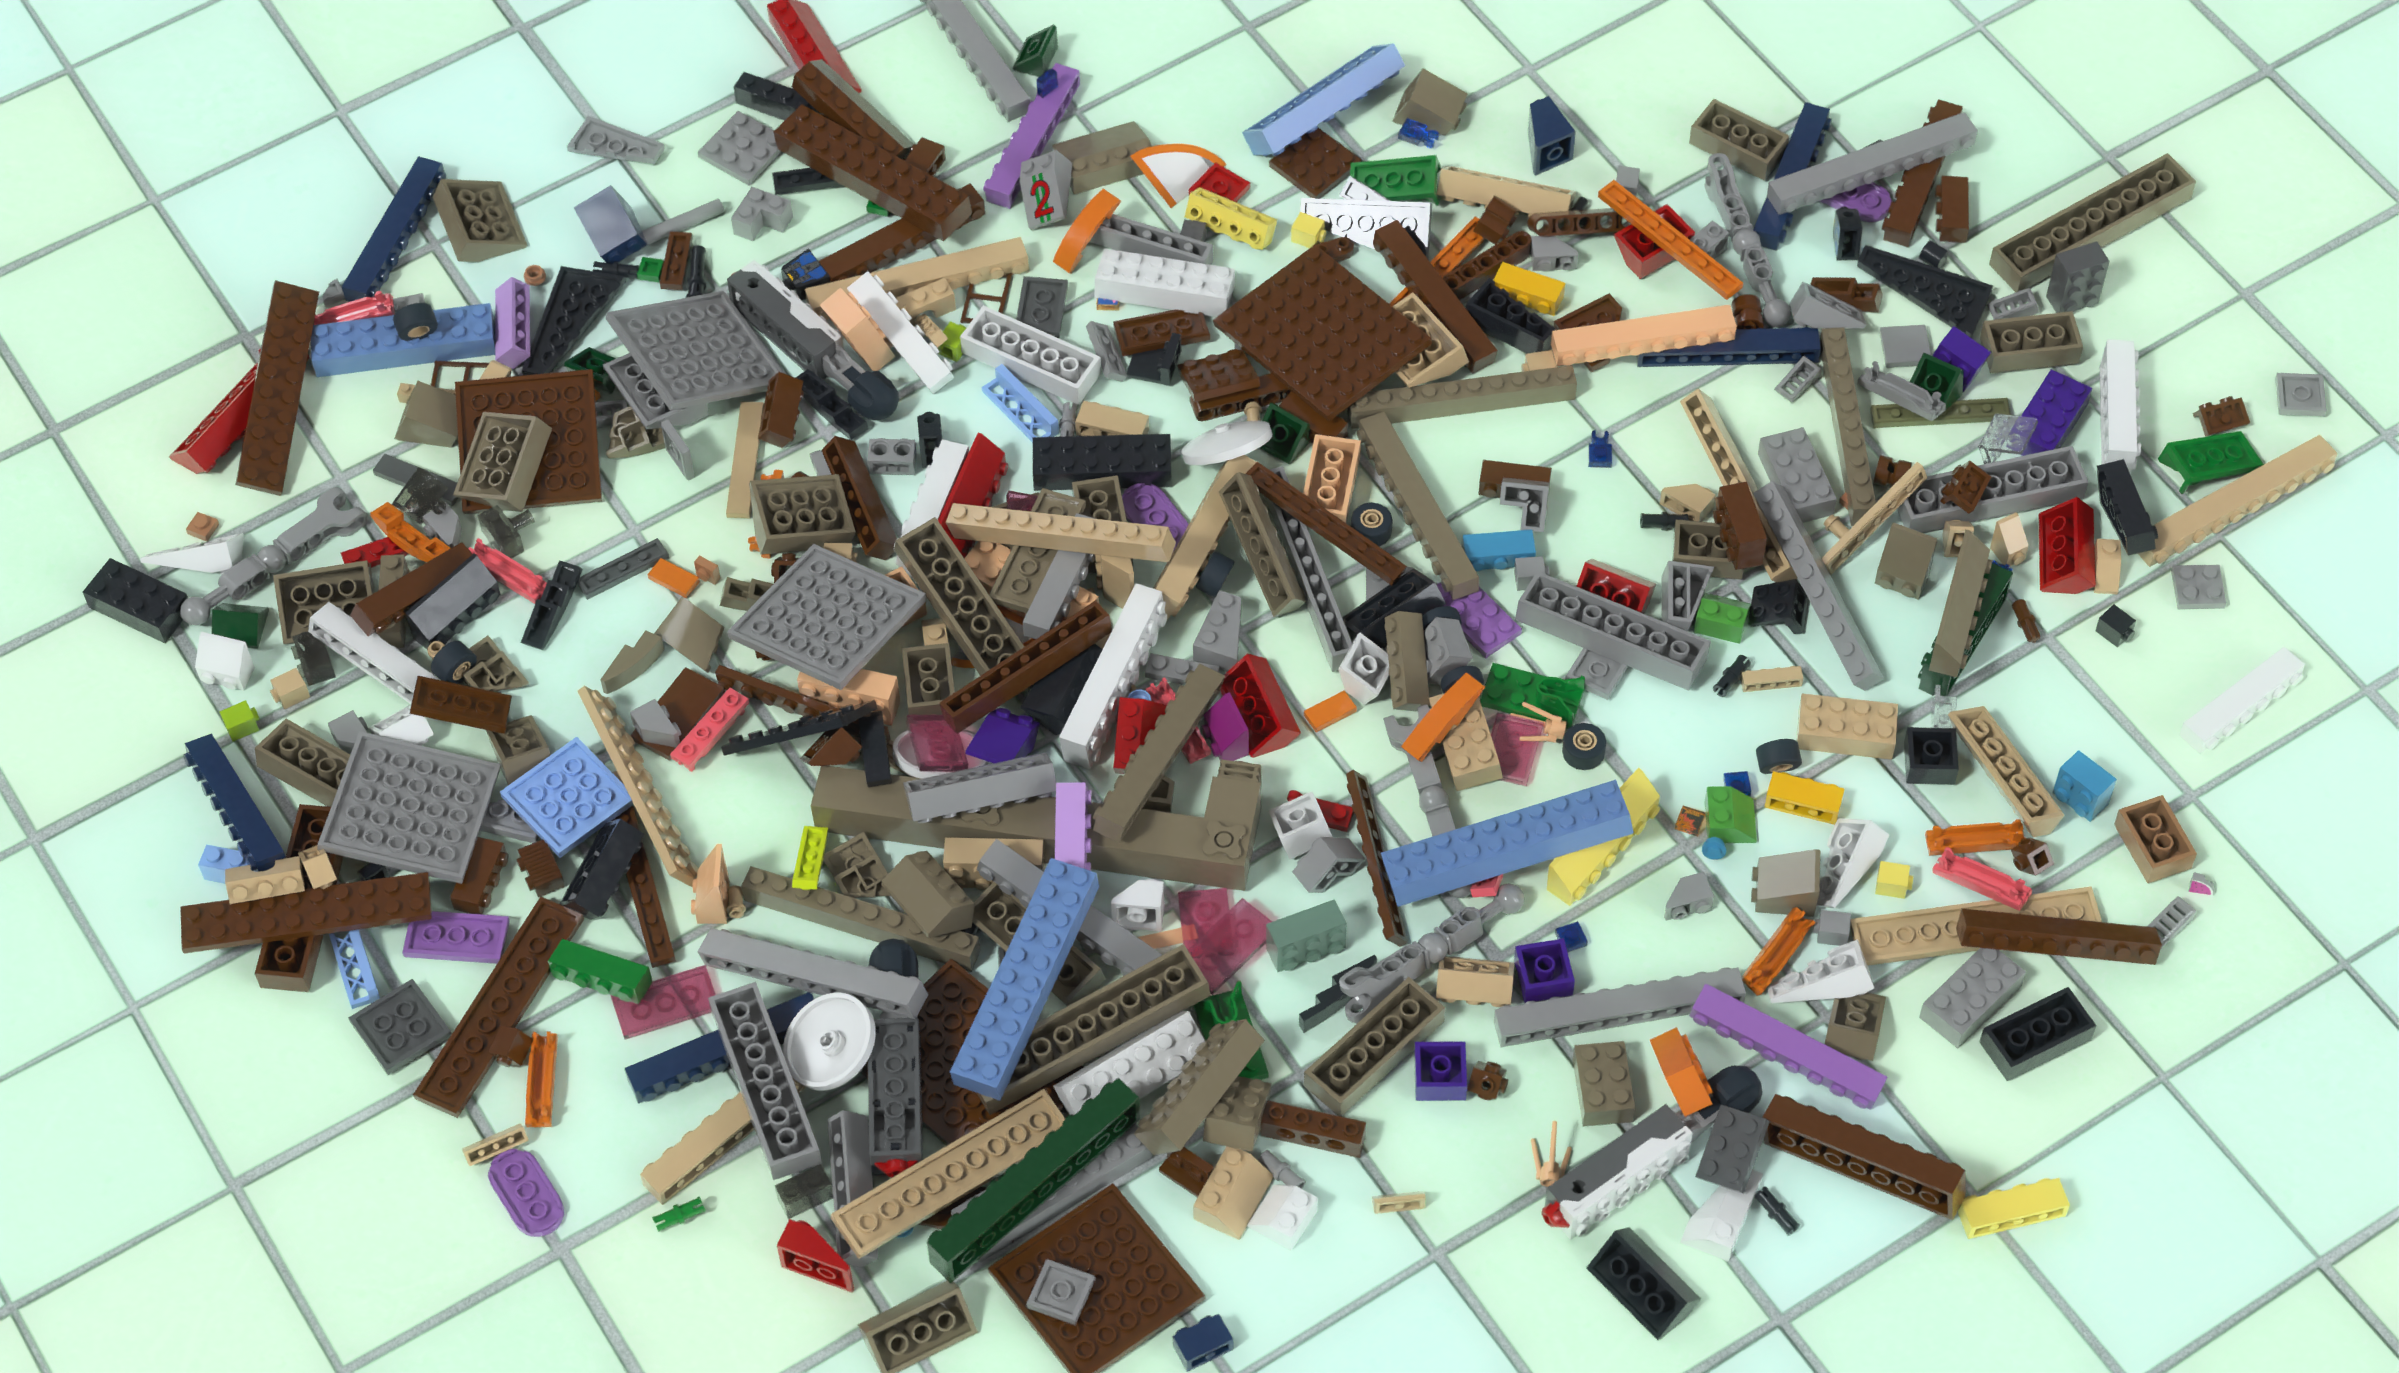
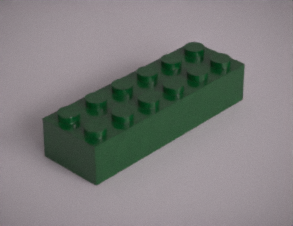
(1993, 599)

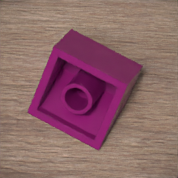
(1226, 730)

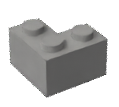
(760, 210)
(1530, 496)
(1326, 861)

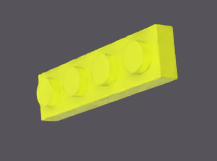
(810, 857)

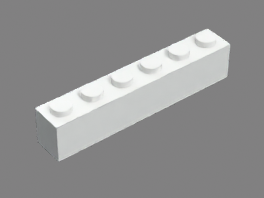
(901, 333)
(366, 652)
(2242, 700)

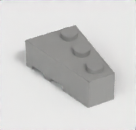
(1682, 591)
(1220, 633)

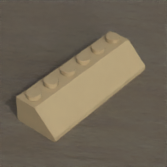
(1523, 195)
(2007, 770)

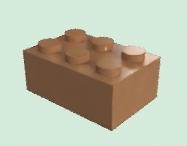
(2155, 839)

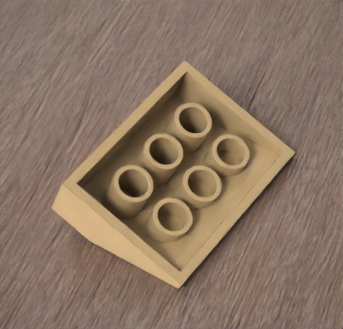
(1437, 360)

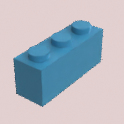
(1498, 549)

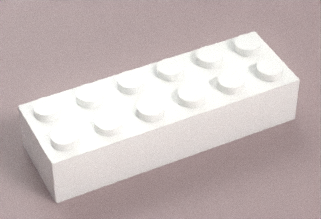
(1164, 282)
(1031, 354)
(2118, 403)
(936, 488)
(1140, 1063)

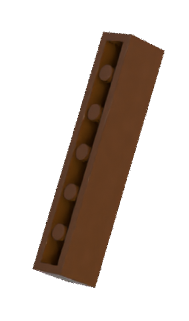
(862, 498)
(395, 599)

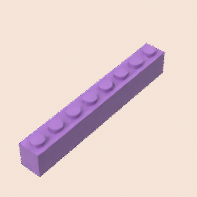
(1031, 137)
(1788, 1046)

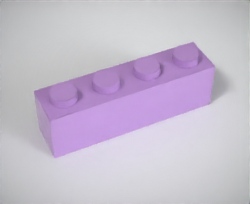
(512, 322)
(1072, 824)

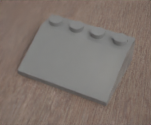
(645, 399)

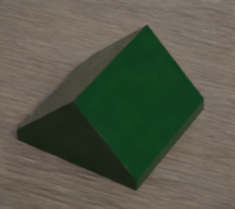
(1037, 52)
(593, 360)
(1939, 377)
(1289, 434)
(240, 622)

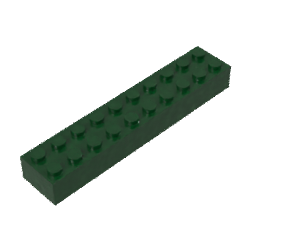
(1033, 1180)

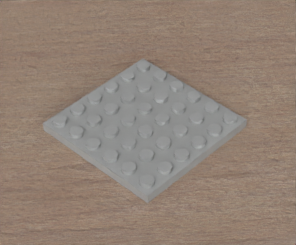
(695, 349)
(827, 616)
(409, 807)

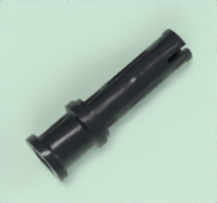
(696, 283)

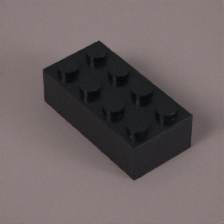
(136, 600)
(2037, 1033)

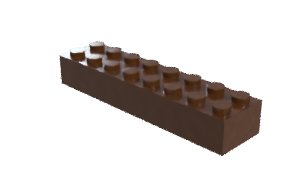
(292, 962)
(1865, 1156)

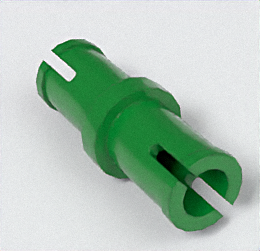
(678, 1214)

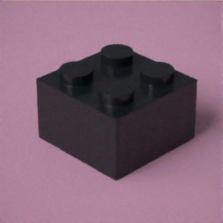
(1931, 755)

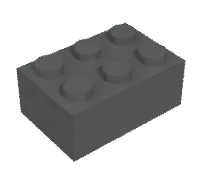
(2077, 278)

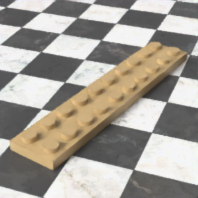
(639, 785)
(1934, 932)
(946, 1175)

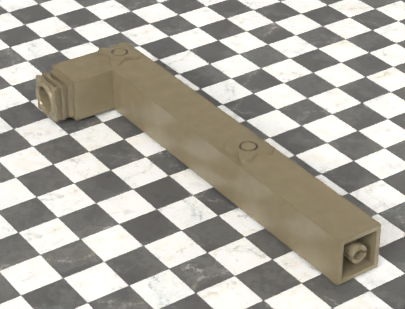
(1157, 845)

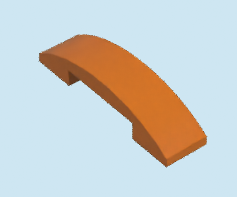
(1084, 228)
(405, 536)

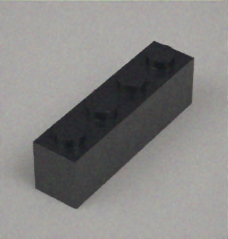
(768, 96)

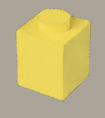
(1308, 230)
(1893, 880)

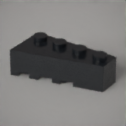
(1509, 320)
(2124, 508)

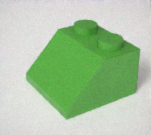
(1721, 617)
(1729, 815)

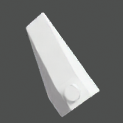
(211, 557)
(1853, 850)
(1836, 976)
(1720, 1220)

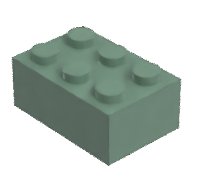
(1306, 936)

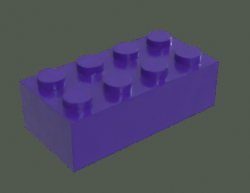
(2057, 408)

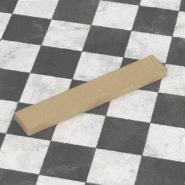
(744, 460)
(1874, 517)

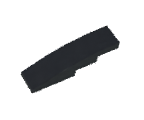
(831, 406)
(552, 605)
(875, 749)
(1330, 1000)

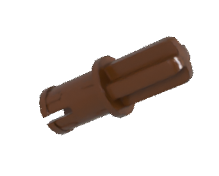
(2026, 620)

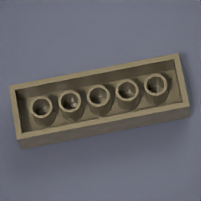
(1374, 1047)
(1198, 1087)

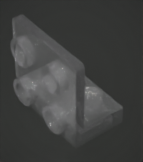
(2006, 435)

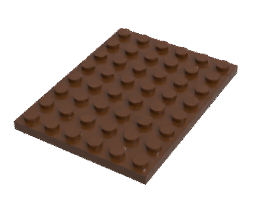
(1322, 332)
(944, 1025)

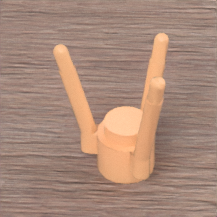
(1554, 727)
(1550, 1171)

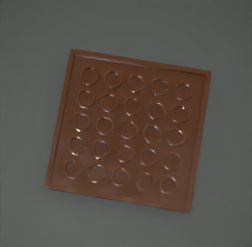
(565, 403)
(1134, 1290)

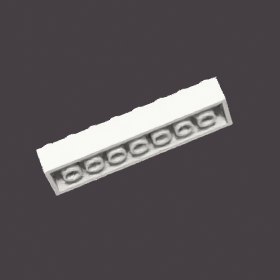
(1113, 676)

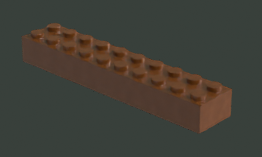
(873, 172)

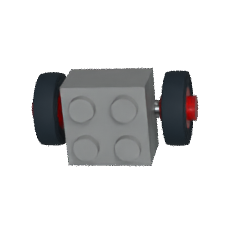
(1446, 648)

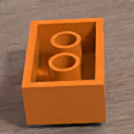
(1682, 1071)

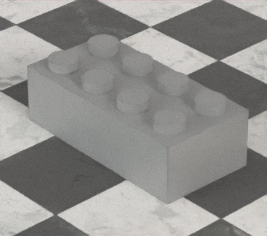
(1795, 466)
(1972, 995)

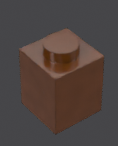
(510, 1046)

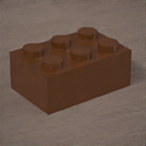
(1740, 526)

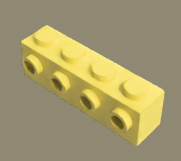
(1231, 218)
(2013, 1207)

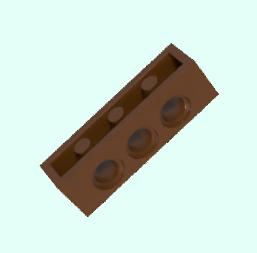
(1313, 1129)

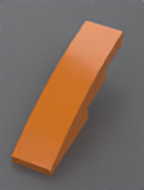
(1442, 716)

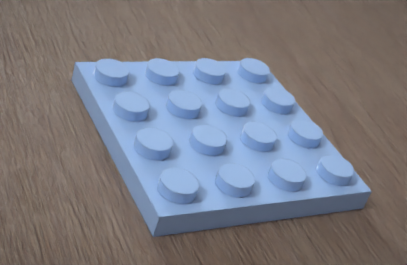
(567, 797)

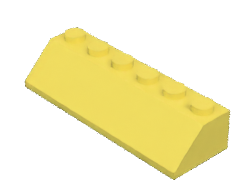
(1574, 872)

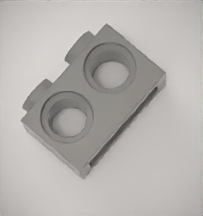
(1712, 239)
(887, 457)

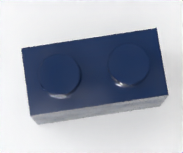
(1202, 1342)

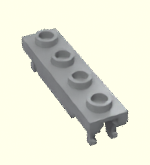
(1902, 392)

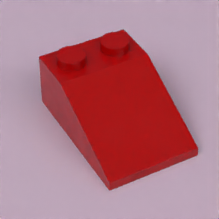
(808, 1254)

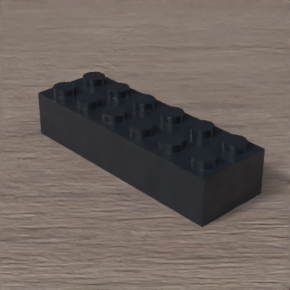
(1081, 458)

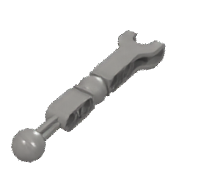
(1724, 193)
(289, 546)
(1432, 797)
(1412, 960)

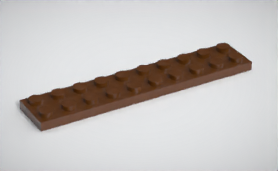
(277, 388)
(306, 913)
(499, 1002)

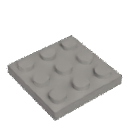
(741, 148)

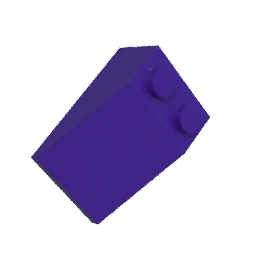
(1004, 737)

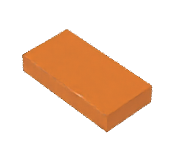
(673, 578)
(1330, 711)

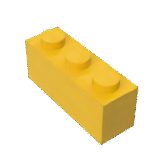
(1531, 288)
(1804, 797)

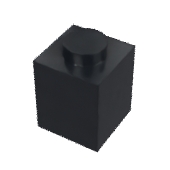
(2116, 626)

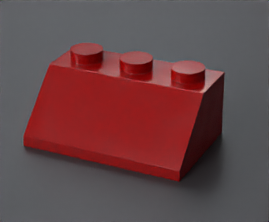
(1641, 252)
(1616, 585)
(1133, 724)

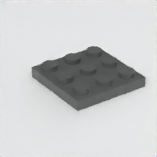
(400, 1026)

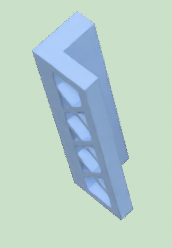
(1025, 400)
(363, 964)

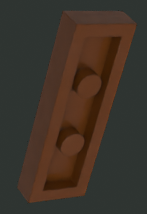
(676, 260)

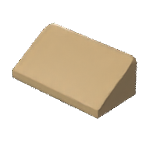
(1398, 1202)

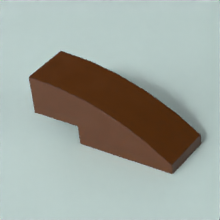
(1860, 295)

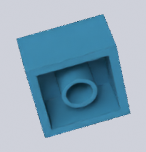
(2084, 786)

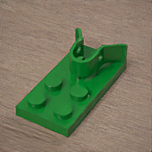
(1401, 177)
(2210, 457)
(1510, 687)
(1223, 1009)

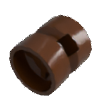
(1747, 312)
(1889, 471)

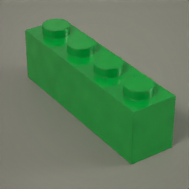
(600, 971)

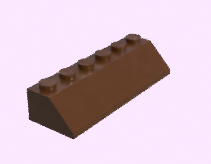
(846, 107)

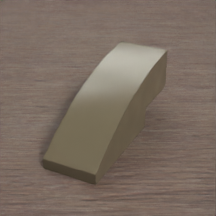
(741, 594)
(632, 662)

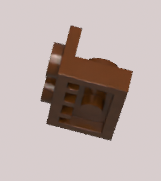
(2223, 416)
(1966, 486)
(1187, 1170)

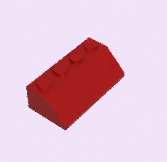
(2067, 548)
(1260, 705)

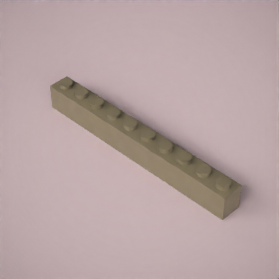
(1467, 396)
(1847, 423)
(1418, 506)
(1158, 753)
(856, 917)

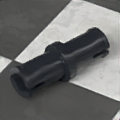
(617, 269)
(1660, 520)
(1731, 675)
(1777, 1210)

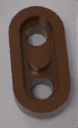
(1339, 248)

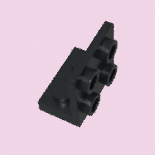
(1158, 364)
(1779, 603)

